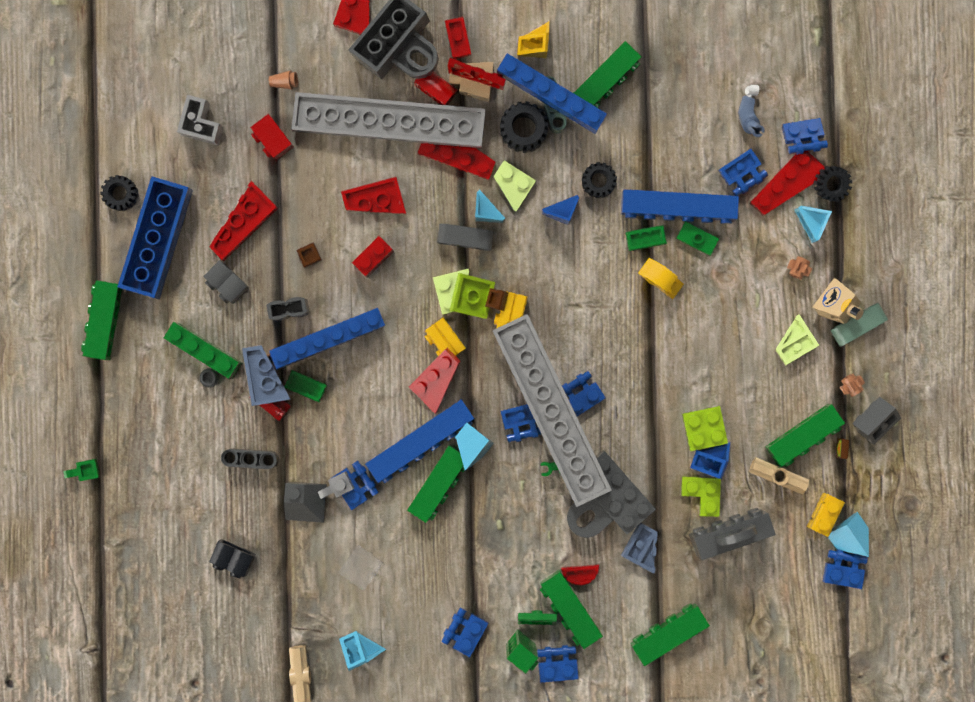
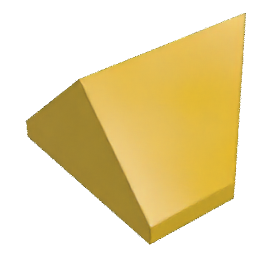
(534, 43)

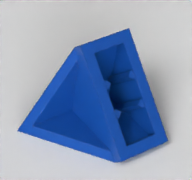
(562, 210)
(712, 460)

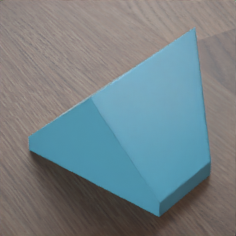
(486, 210)
(813, 221)
(472, 445)
(851, 536)
(359, 649)

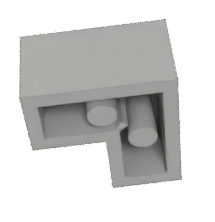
(194, 122)

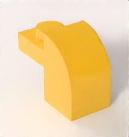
(661, 278)

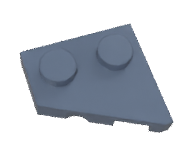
(642, 547)

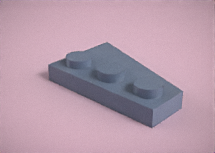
(262, 378)

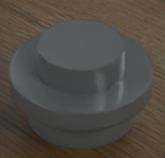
(209, 377)

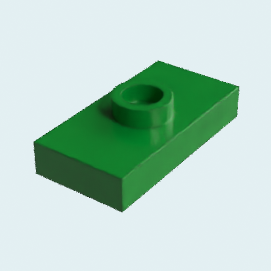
(646, 238)
(697, 238)
(305, 386)
(537, 618)

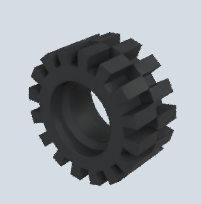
(607, 172)
(111, 184)
(842, 188)

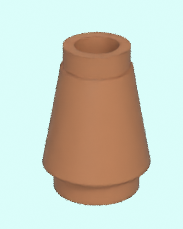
(284, 80)

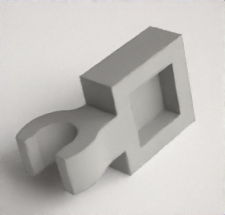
(338, 485)

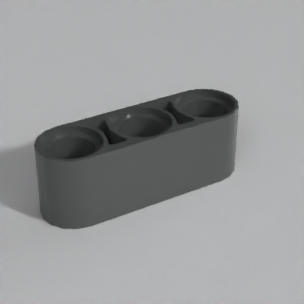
(465, 237)
(240, 458)

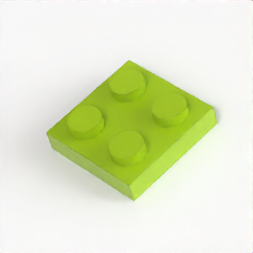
(471, 296)
(704, 428)

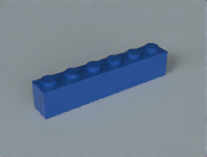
(551, 93)
(679, 205)
(326, 339)
(419, 441)

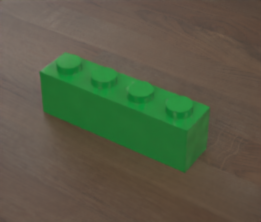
(609, 74)
(102, 320)
(202, 350)
(804, 435)
(437, 484)
(571, 609)
(669, 634)
(522, 652)

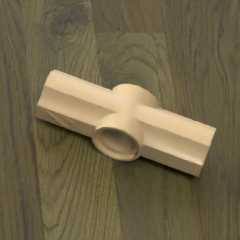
(790, 480)
(300, 674)

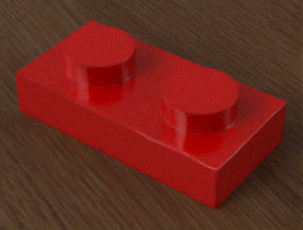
(458, 38)

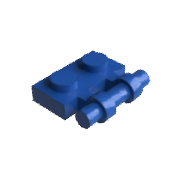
(803, 131)
(740, 167)
(587, 397)
(517, 417)
(356, 496)
(845, 575)
(470, 635)
(558, 669)

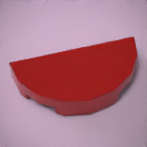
(580, 574)

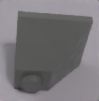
(304, 502)

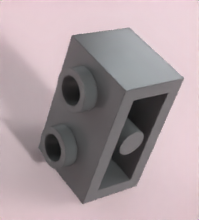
(876, 420)

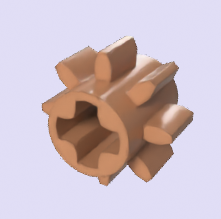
(799, 268)
(852, 385)

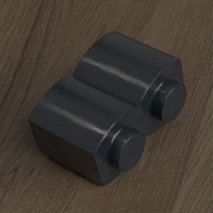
(232, 558)

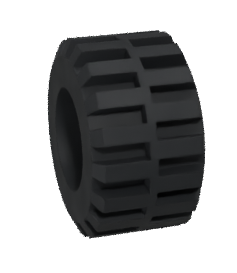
(528, 111)

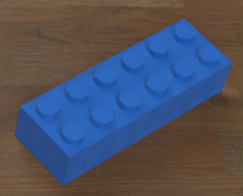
(155, 237)

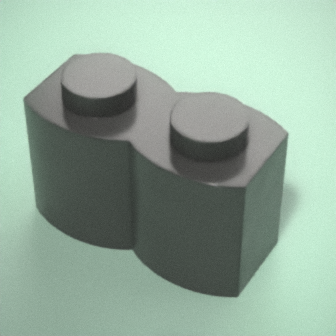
(226, 282)
(293, 307)

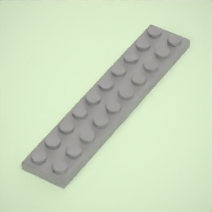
(388, 120)
(552, 410)

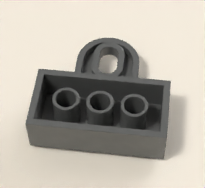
(393, 40)
(622, 504)
(732, 533)

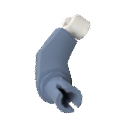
(746, 114)

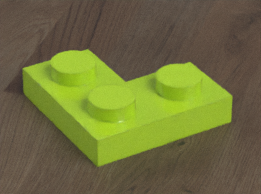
(707, 489)

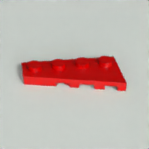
(462, 158)
(789, 181)
(246, 218)

